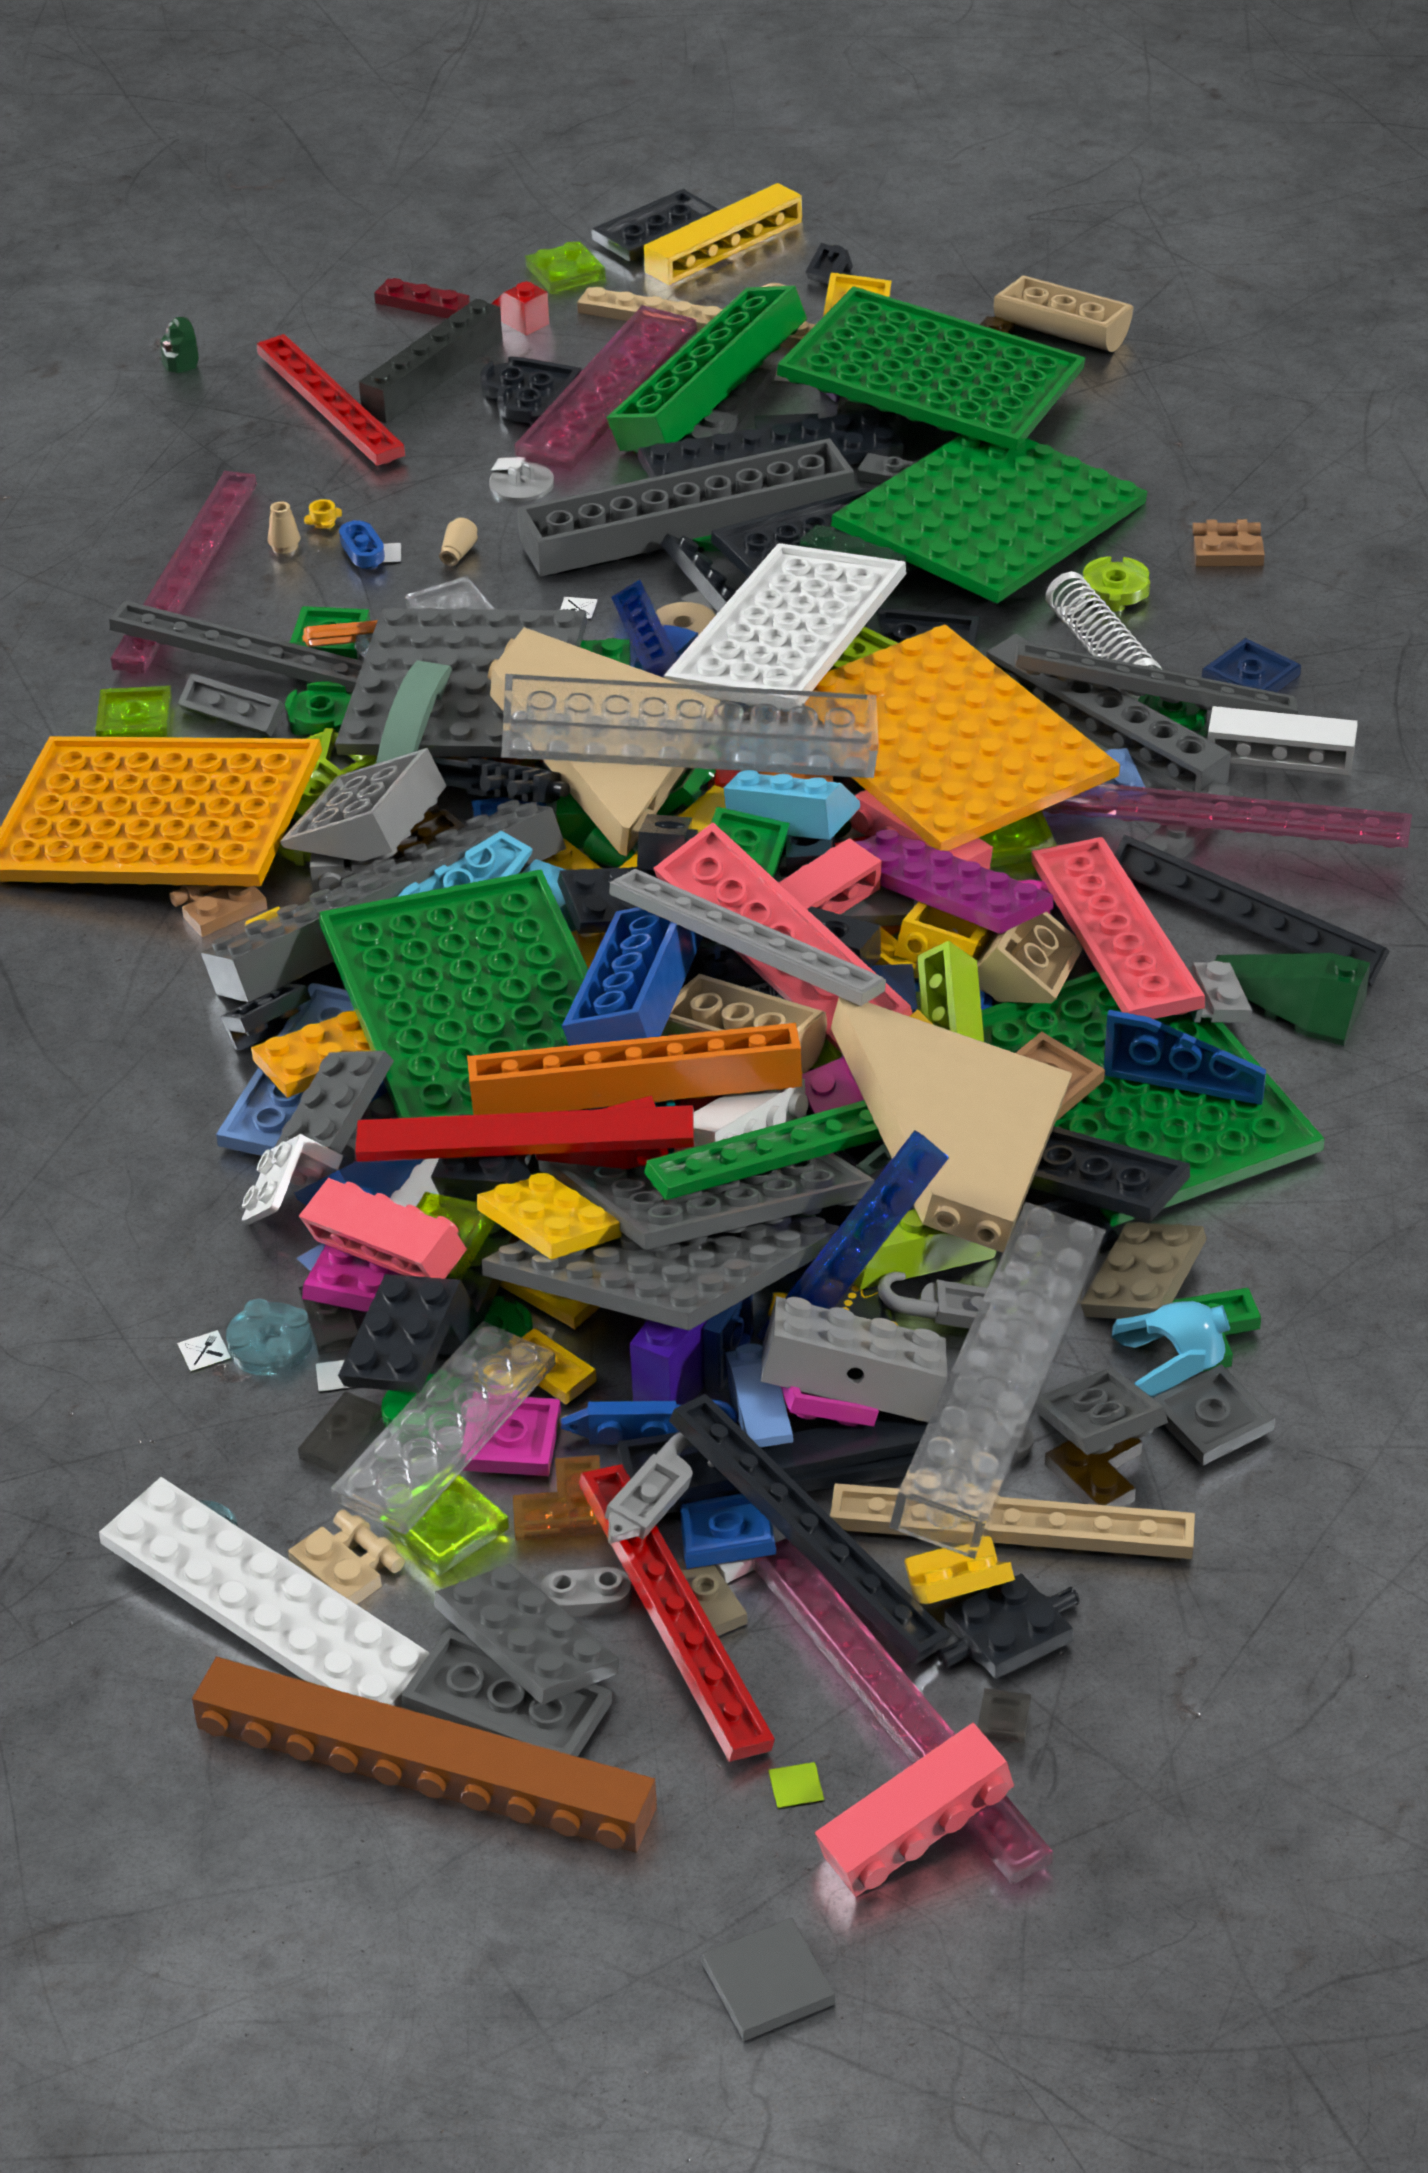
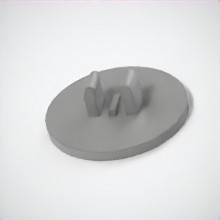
(522, 484)

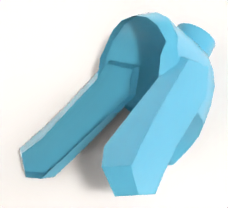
(1194, 1333)

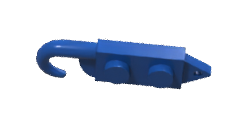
(627, 1420)

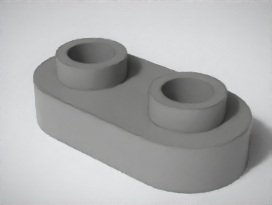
(589, 1590)

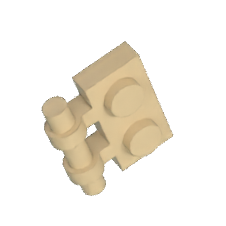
(337, 1566)

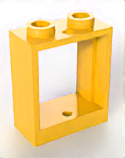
(930, 927)

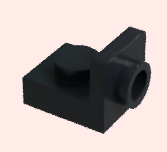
(828, 260)

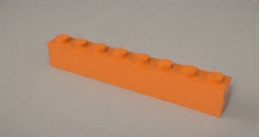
(636, 1068)

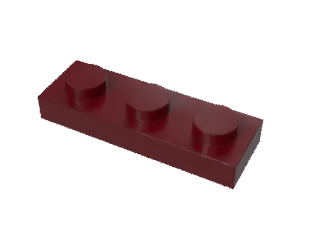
(420, 298)

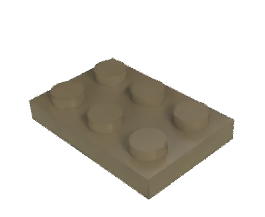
(1143, 1269)

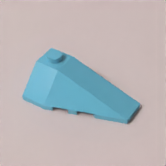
(490, 859)

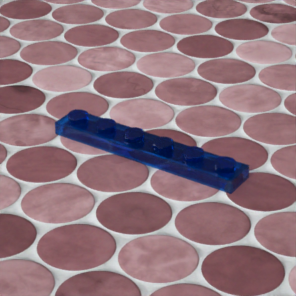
(645, 629)
(869, 1224)

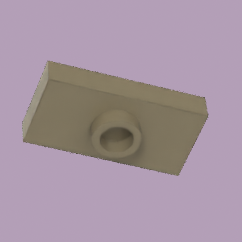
(715, 1598)

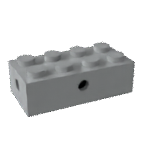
(854, 1358)

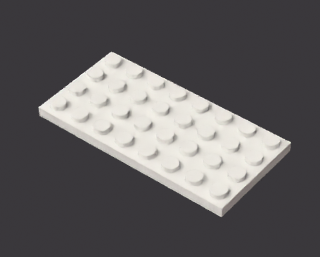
(789, 620)

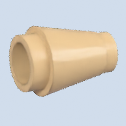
(282, 530)
(458, 540)

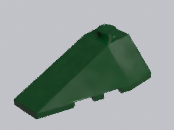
(1310, 990)

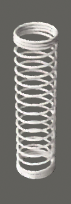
(1078, 604)

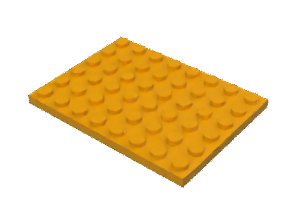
(964, 740)
(155, 810)

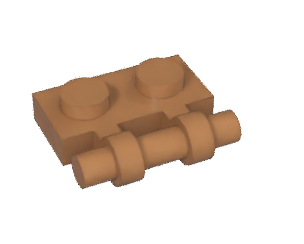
(1228, 543)
(218, 909)

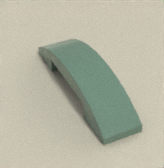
(412, 709)

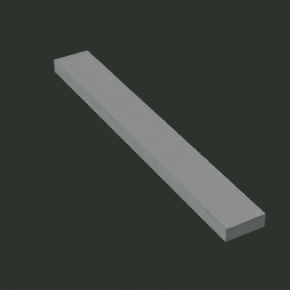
(748, 937)

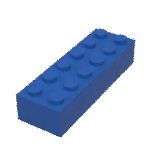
(632, 979)

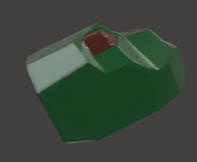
(179, 346)

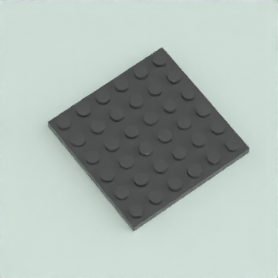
(466, 639)
(723, 1208)
(671, 1285)

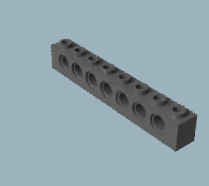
(1123, 722)

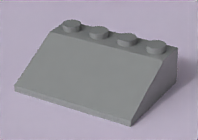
(369, 809)

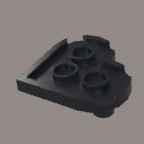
(525, 386)

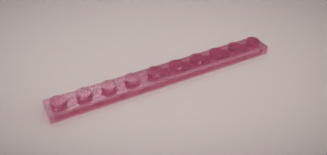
(188, 563)
(1240, 814)
(892, 1698)

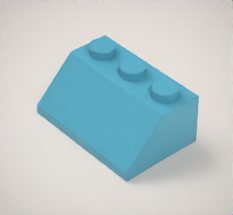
(809, 805)

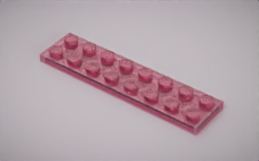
(622, 365)

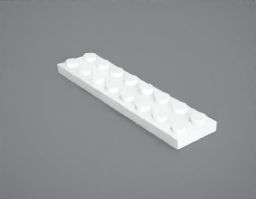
(262, 1595)

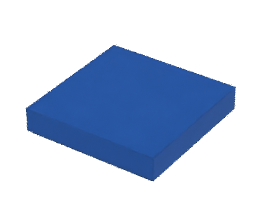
(724, 1531)

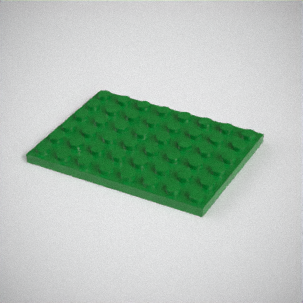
(932, 368)
(990, 512)
(454, 980)
(1215, 1134)

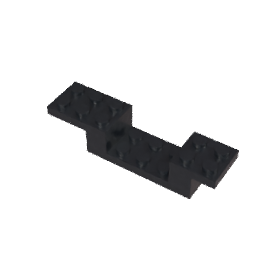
(427, 1316)

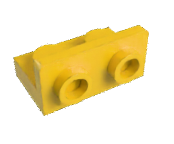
(948, 1574)

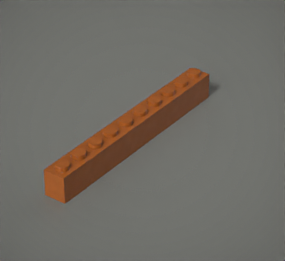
(426, 1754)

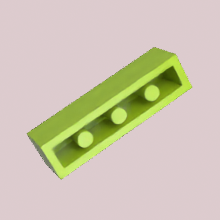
(951, 990)
(919, 1251)

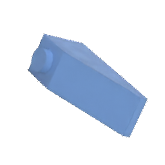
(757, 1403)

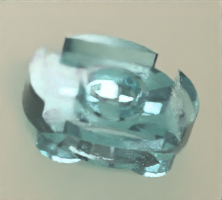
(264, 1319)

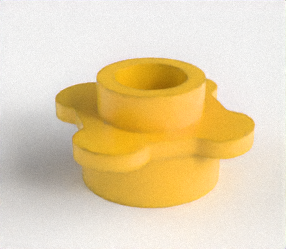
(322, 514)

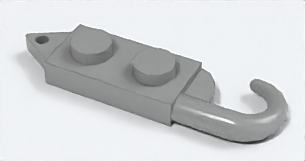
(943, 1300)
(650, 1492)

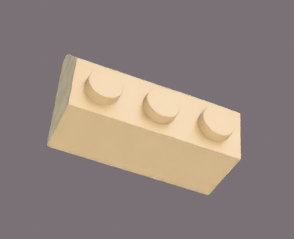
(1028, 961)

